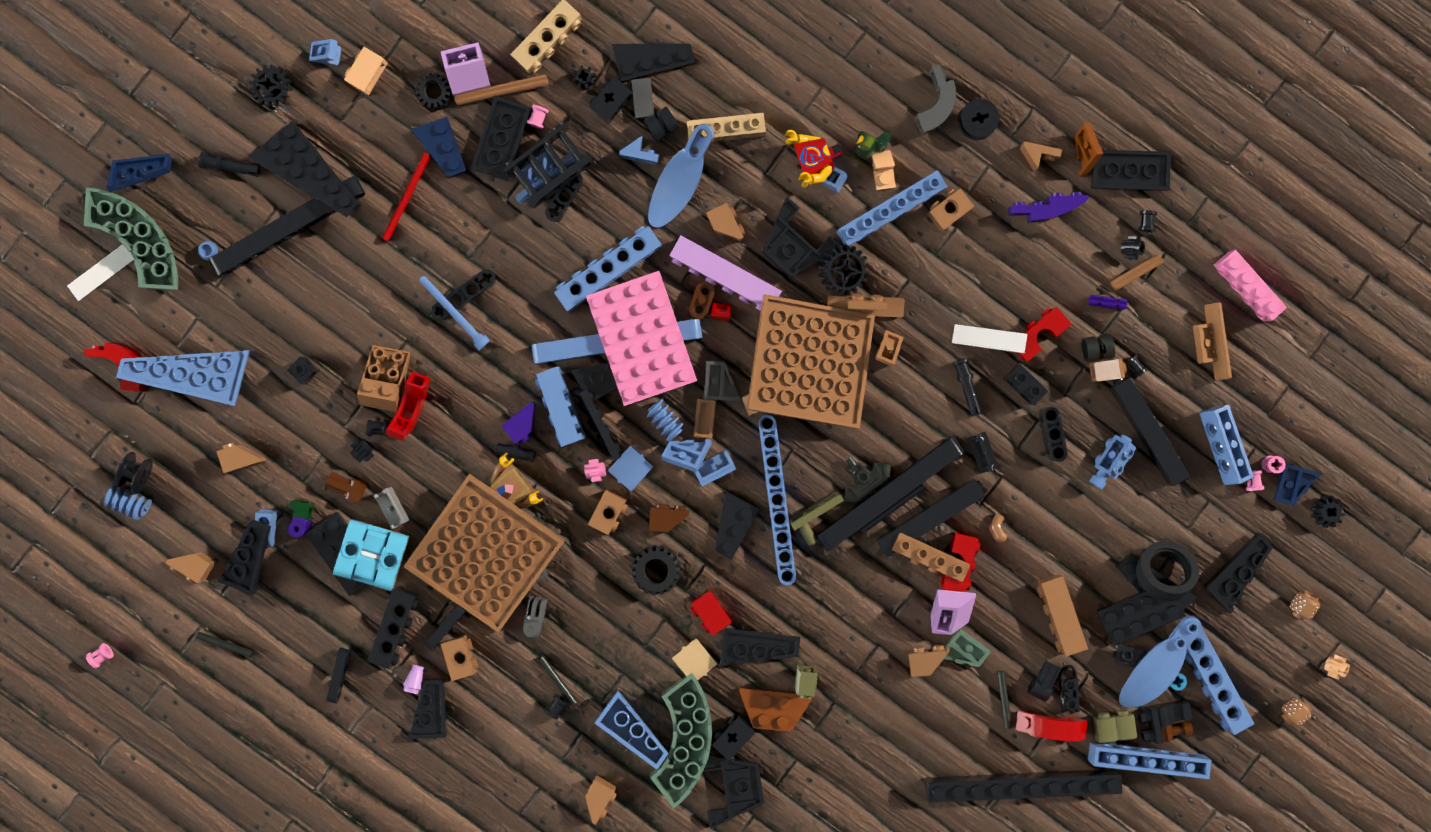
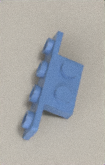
(533, 176)

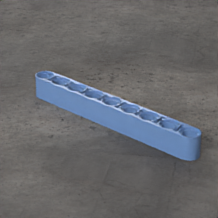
(593, 345)
(780, 508)

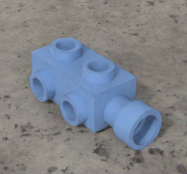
(1112, 460)

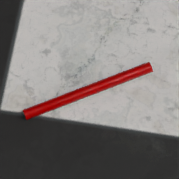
(406, 197)

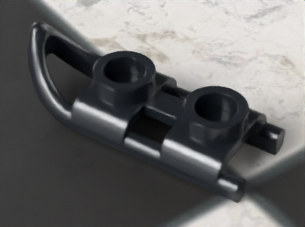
(1069, 685)

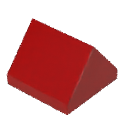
(720, 312)

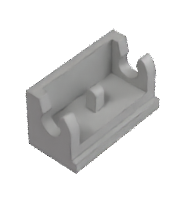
(391, 508)

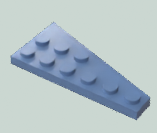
(199, 375)

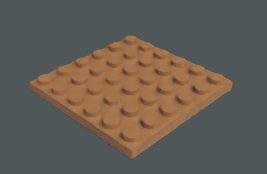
(810, 362)
(484, 553)

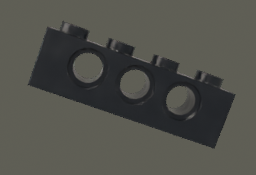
(378, 653)

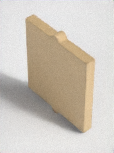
(694, 659)

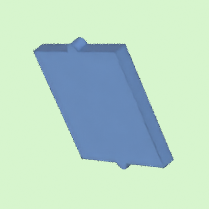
(630, 468)

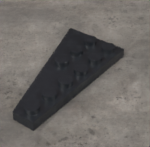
(300, 164)

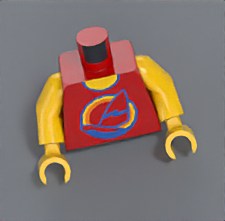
(813, 157)

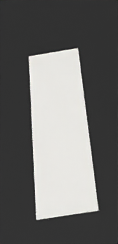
(100, 272)
(989, 338)

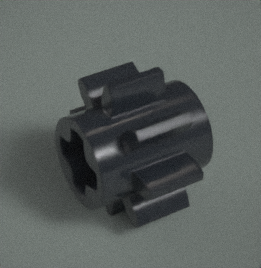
(582, 71)
(1133, 247)
(362, 450)

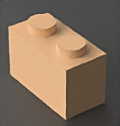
(365, 70)

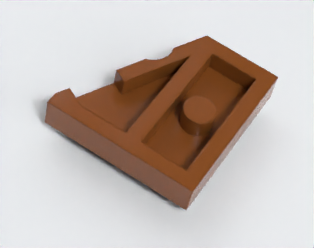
(1087, 149)

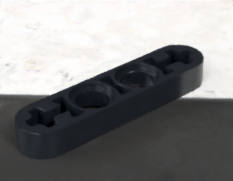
(462, 292)

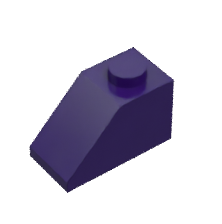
(521, 424)

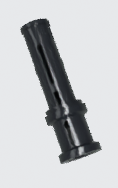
(220, 163)
(965, 377)

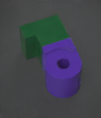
(301, 517)

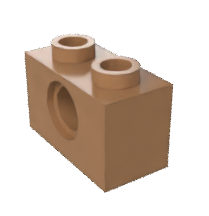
(960, 204)
(599, 520)
(455, 667)

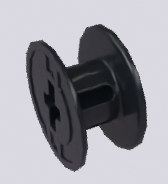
(976, 130)
(133, 472)

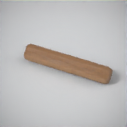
(1137, 272)

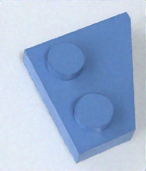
(686, 453)

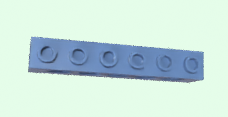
(892, 209)
(643, 234)
(1240, 718)
(1149, 760)

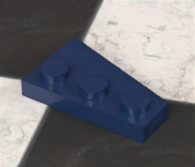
(136, 170)

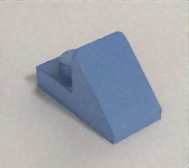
(325, 52)
(634, 152)

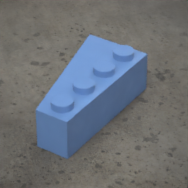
(560, 406)
(629, 729)

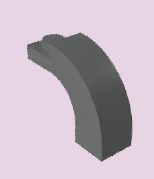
(946, 96)

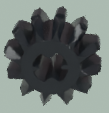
(1334, 511)

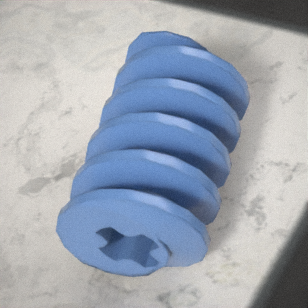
(664, 419)
(127, 504)

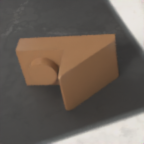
(1034, 152)
(889, 348)

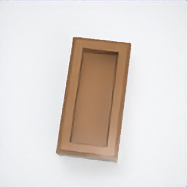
(704, 418)

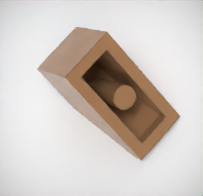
(237, 457)

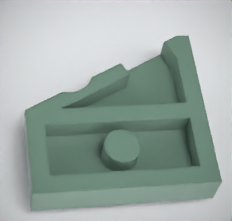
(966, 649)

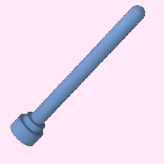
(479, 340)

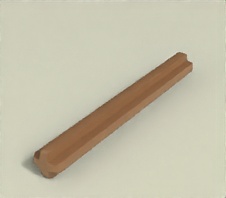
(501, 90)

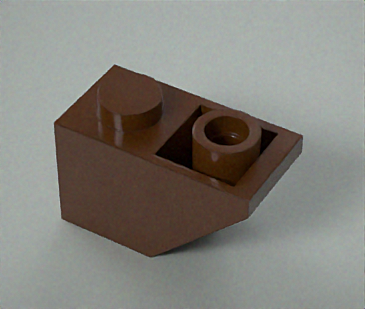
(664, 519)

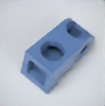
(269, 518)

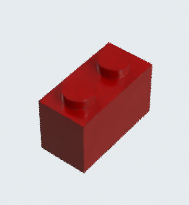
(711, 612)

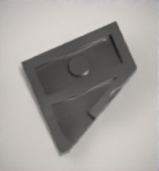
(718, 382)

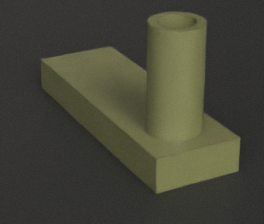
(801, 520)

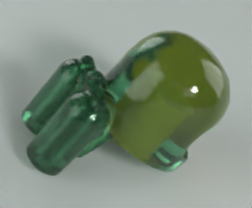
(868, 144)

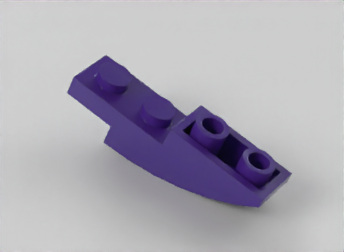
(1054, 207)

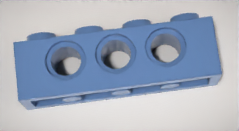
(1226, 445)

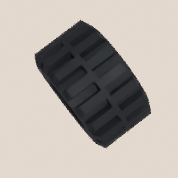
(646, 583)

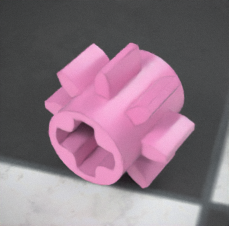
(595, 470)

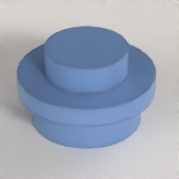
(207, 250)

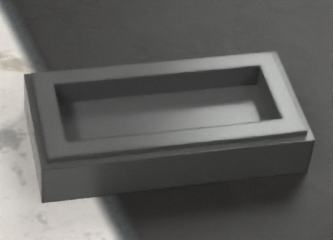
(642, 98)

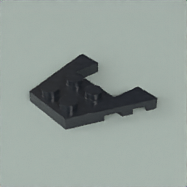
(788, 248)
(741, 787)

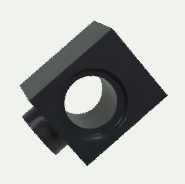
(303, 370)

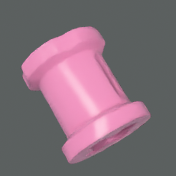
(537, 116)
(1279, 464)
(1255, 483)
(100, 655)

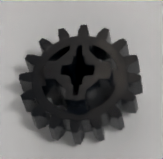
(266, 78)

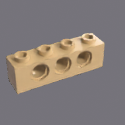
(561, 12)
(732, 127)

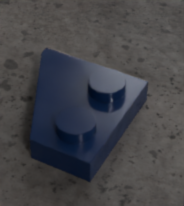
(1293, 483)

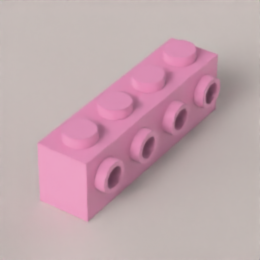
(1249, 286)

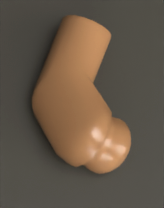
(996, 530)

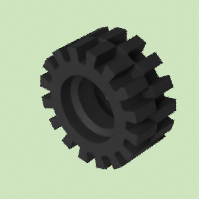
(425, 83)

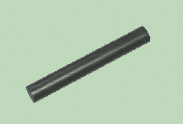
(224, 644)
(557, 680)
(1004, 699)

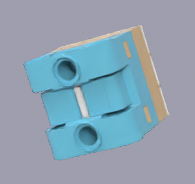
(371, 555)

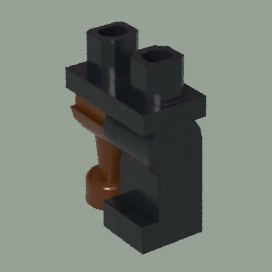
(1160, 718)

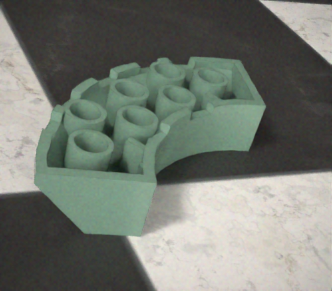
(138, 234)
(690, 740)

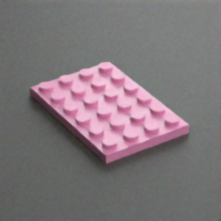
(641, 338)

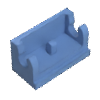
(715, 468)

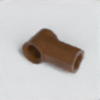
(350, 488)

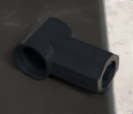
(1042, 685)

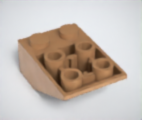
(384, 378)

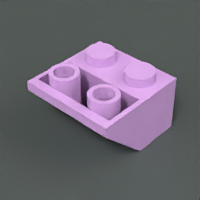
(465, 69)
(951, 611)

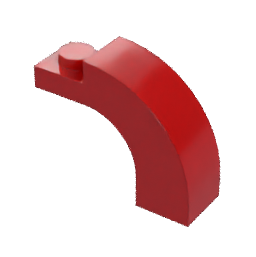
(115, 353)
(410, 407)
(1051, 727)

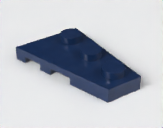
(442, 145)

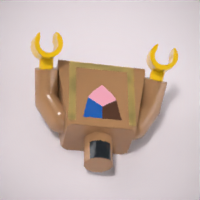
(512, 485)

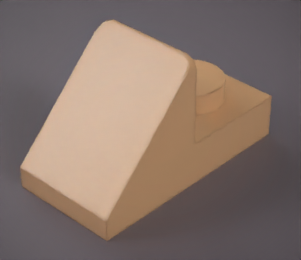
(883, 170)

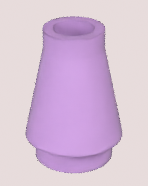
(414, 680)

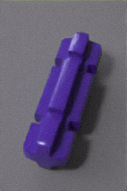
(1108, 302)

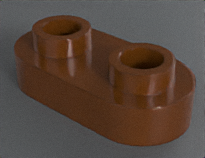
(702, 300)

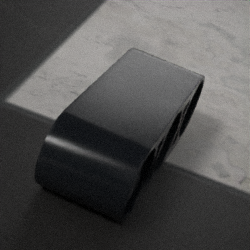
(1059, 441)

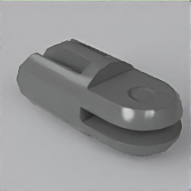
(534, 616)

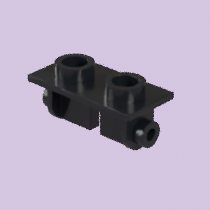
(983, 452)
(1128, 655)

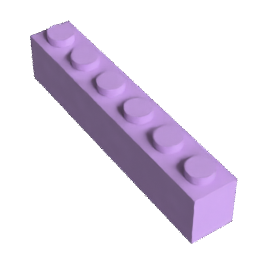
(721, 272)

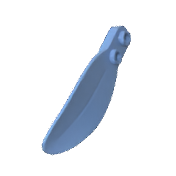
(679, 179)
(1159, 666)

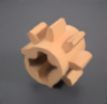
(1336, 667)

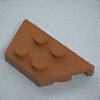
(773, 708)

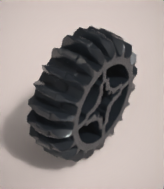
(844, 262)

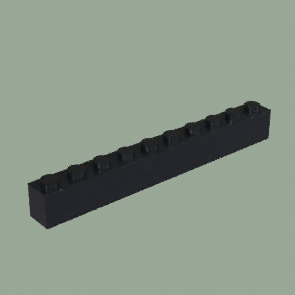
(1023, 785)

